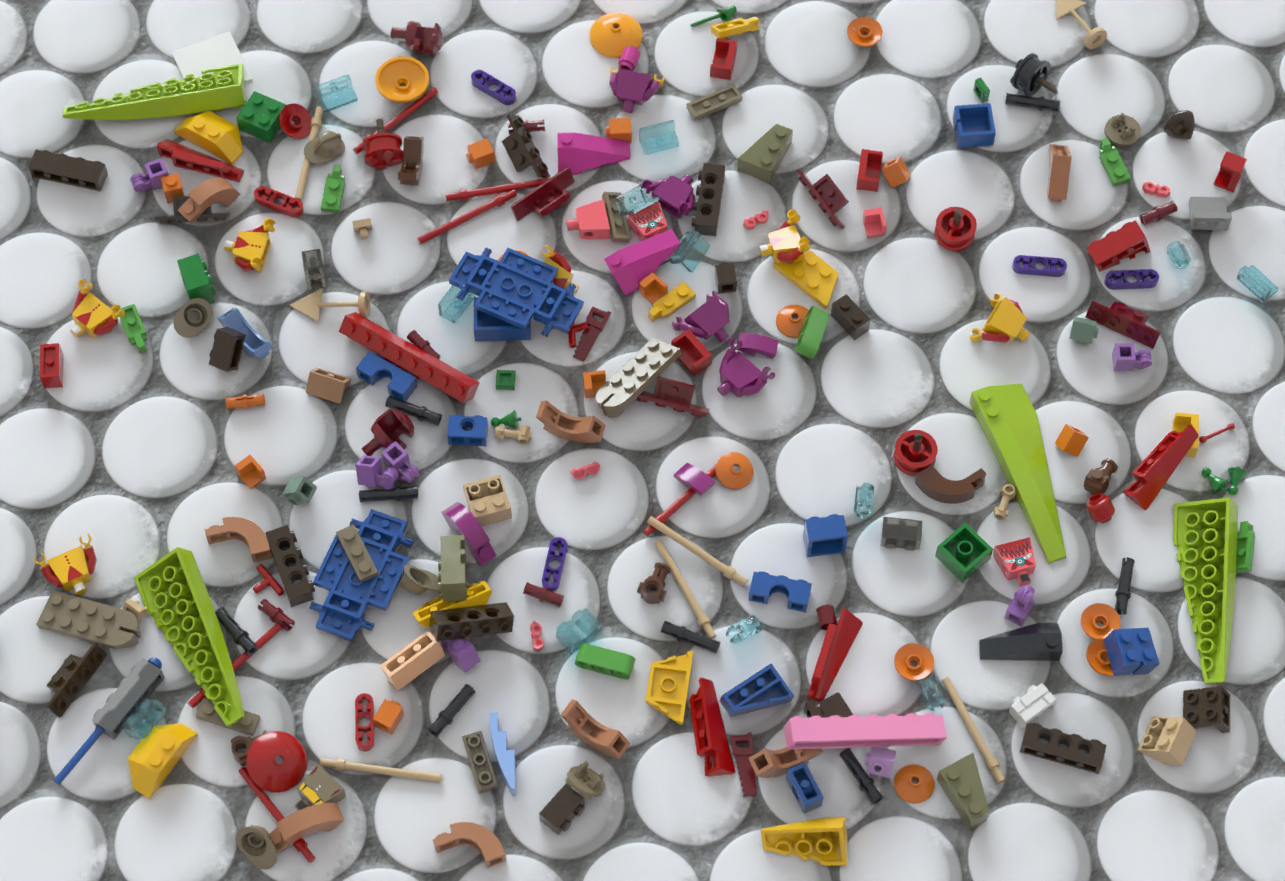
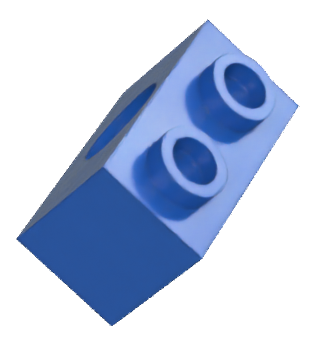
(475, 437)
(804, 788)

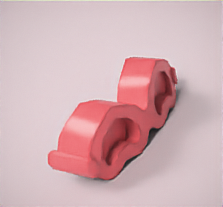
(1162, 191)
(759, 218)
(581, 472)
(537, 642)

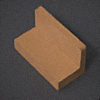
(327, 385)

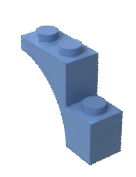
(254, 344)

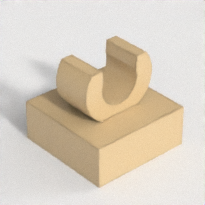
(362, 226)
(135, 608)

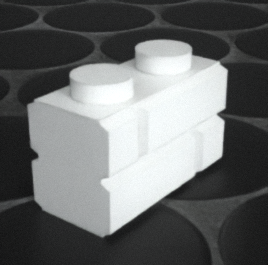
(1032, 705)

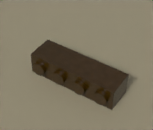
(68, 170)

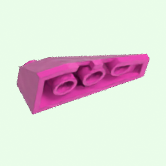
(589, 151)
(641, 259)

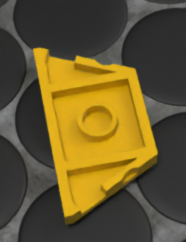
(811, 276)
(669, 686)

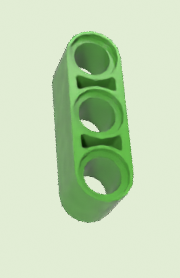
(812, 332)
(605, 661)

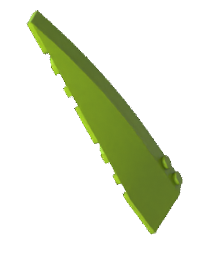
(174, 98)
(1018, 445)
(1207, 560)
(185, 614)

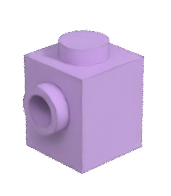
(880, 761)

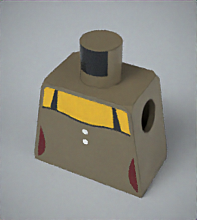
(318, 789)

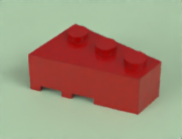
(1118, 246)

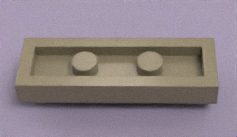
(714, 102)
(618, 224)
(357, 553)
(246, 725)

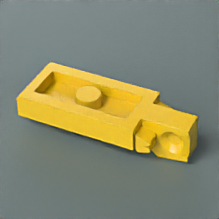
(735, 27)
(672, 302)

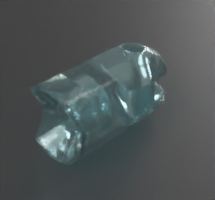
(863, 500)
(746, 629)
(931, 691)

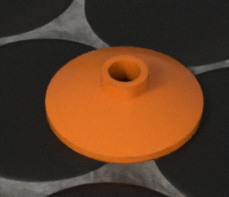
(864, 26)
(789, 326)
(728, 476)
(1101, 614)
(1094, 653)
(916, 654)
(913, 792)

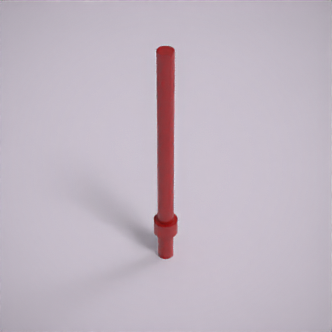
(401, 116)
(465, 195)
(498, 201)
(676, 505)
(239, 661)
(300, 844)

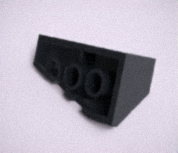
(1026, 643)

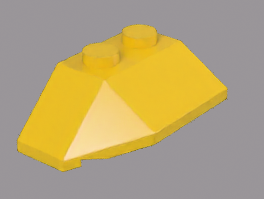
(213, 135)
(477, 595)
(158, 755)

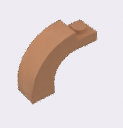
(207, 194)
(570, 428)
(242, 530)
(596, 735)
(776, 762)
(305, 821)
(473, 835)

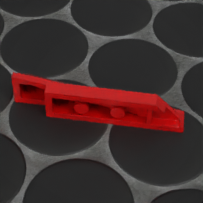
(196, 161)
(1159, 466)
(833, 653)
(710, 731)

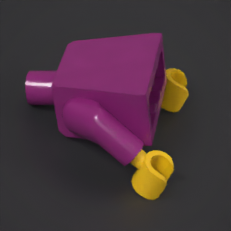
(633, 87)

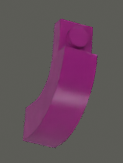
(475, 537)

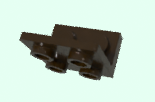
(828, 707)
(1207, 708)

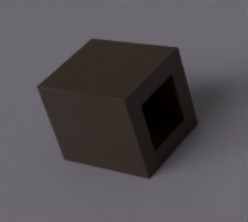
(725, 278)

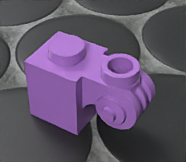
(151, 178)
(1125, 357)
(398, 458)
(371, 474)
(1020, 605)
(462, 653)

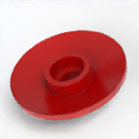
(299, 116)

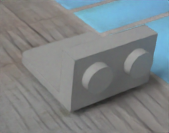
(1209, 213)

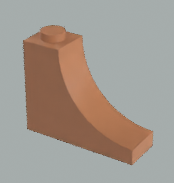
(1058, 172)

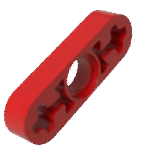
(284, 207)
(359, 714)

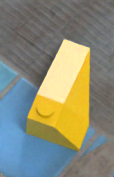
(815, 839)

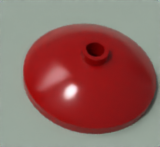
(265, 770)

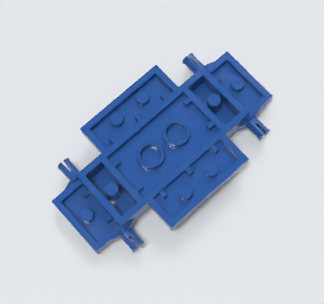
(517, 290)
(347, 597)

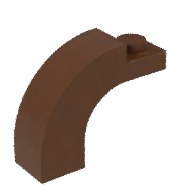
(412, 161)
(947, 490)

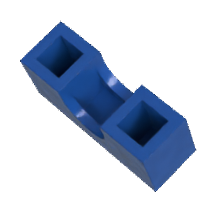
(375, 367)
(764, 585)

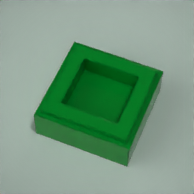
(981, 90)
(505, 380)

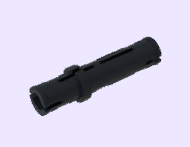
(1032, 102)
(420, 413)
(390, 494)
(1123, 593)
(686, 635)
(240, 636)
(446, 716)
(865, 783)

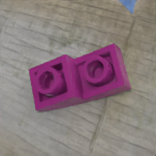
(757, 343)
(695, 478)

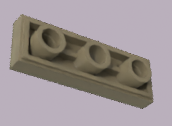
(483, 771)

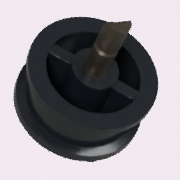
(1032, 75)

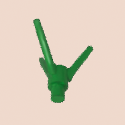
(725, 14)

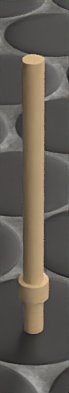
(316, 123)
(728, 571)
(703, 620)
(991, 763)
(342, 764)

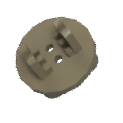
(1122, 130)
(585, 781)

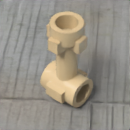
(523, 434)
(1008, 493)

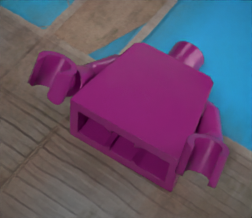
(674, 194)
(707, 319)
(741, 375)

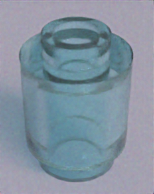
(1178, 255)

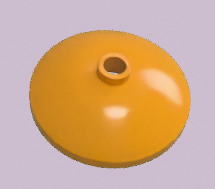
(612, 41)
(402, 72)

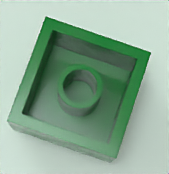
(260, 117)
(196, 278)
(964, 552)

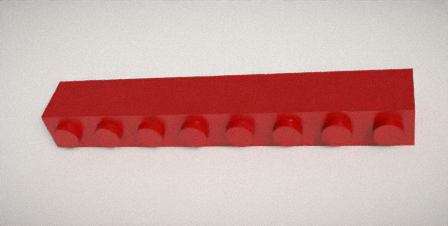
(409, 357)

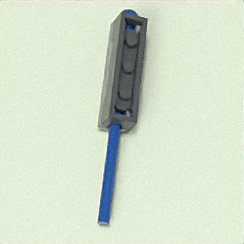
(119, 705)

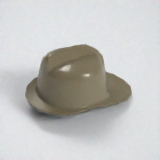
(324, 148)
(193, 317)
(418, 580)
(257, 847)

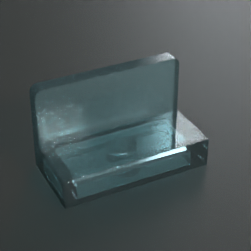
(336, 93)
(658, 137)
(634, 201)
(691, 250)
(1257, 283)
(451, 307)

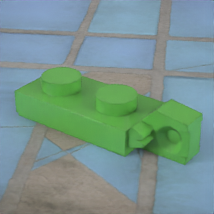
(1113, 163)
(333, 191)
(134, 327)
(1245, 548)

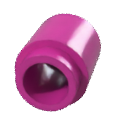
(629, 58)

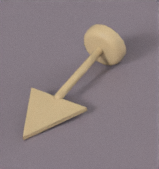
(1095, 36)
(311, 304)

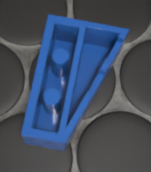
(757, 693)

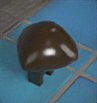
(1180, 125)

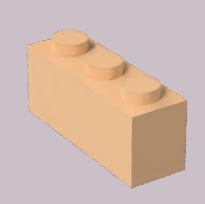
(412, 660)

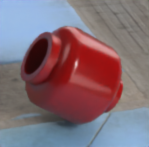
(1100, 508)

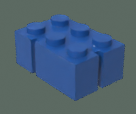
(493, 329)

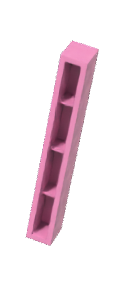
(864, 731)

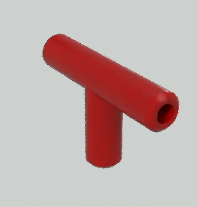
(574, 329)
(268, 580)

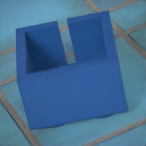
(974, 125)
(825, 535)
(1131, 651)

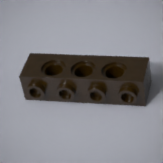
(708, 223)
(299, 592)
(471, 621)
(1051, 751)

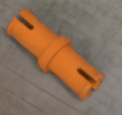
(245, 401)

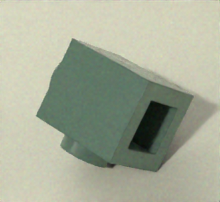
(1083, 330)
(299, 490)

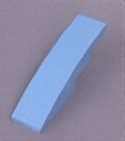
(504, 757)

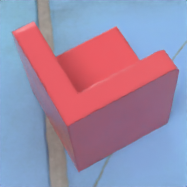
(874, 222)

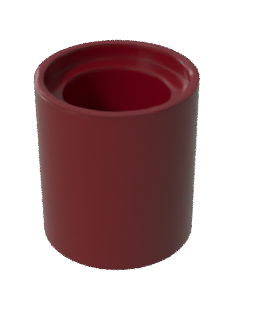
(825, 616)

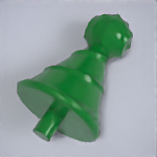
(509, 420)
(1236, 475)
(1216, 482)

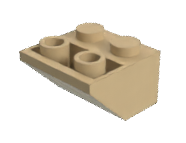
(488, 500)
(1167, 739)

